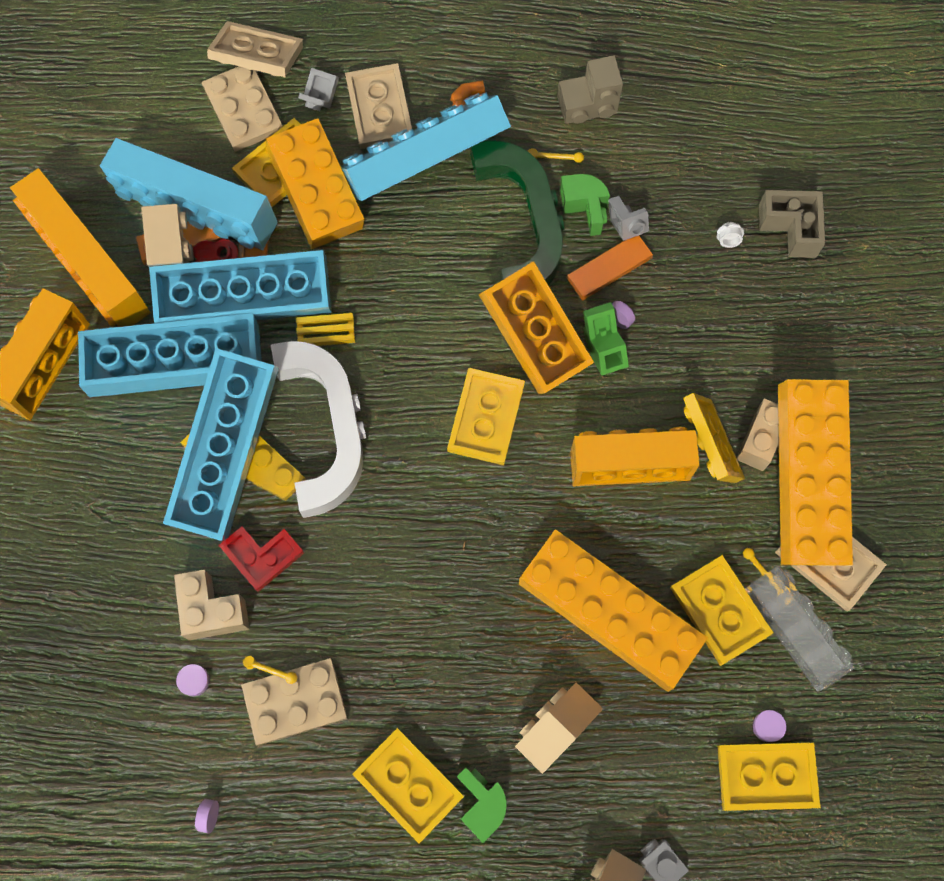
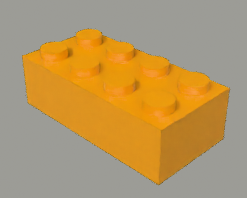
(314, 183)
(536, 328)
(38, 352)
(634, 457)

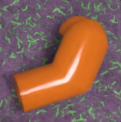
(466, 90)

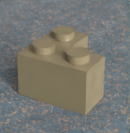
(593, 94)
(798, 214)

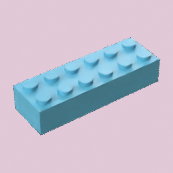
(425, 146)
(204, 197)
(257, 285)
(161, 353)
(221, 445)

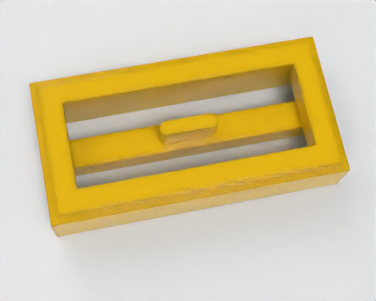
(323, 320)

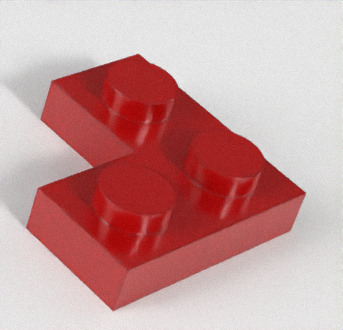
(262, 563)

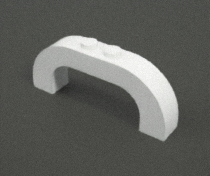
(334, 487)

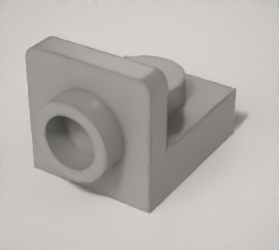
(627, 222)
(661, 861)

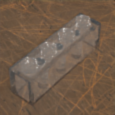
(799, 628)

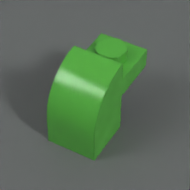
(586, 194)
(603, 339)
(490, 809)

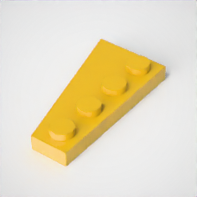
(270, 470)

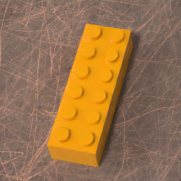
(78, 251)
(815, 473)
(612, 611)

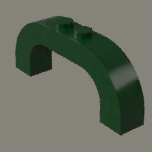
(516, 164)

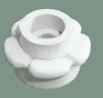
(730, 234)

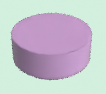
(623, 314)
(192, 680)
(769, 726)
(207, 816)

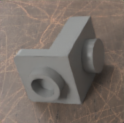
(319, 89)

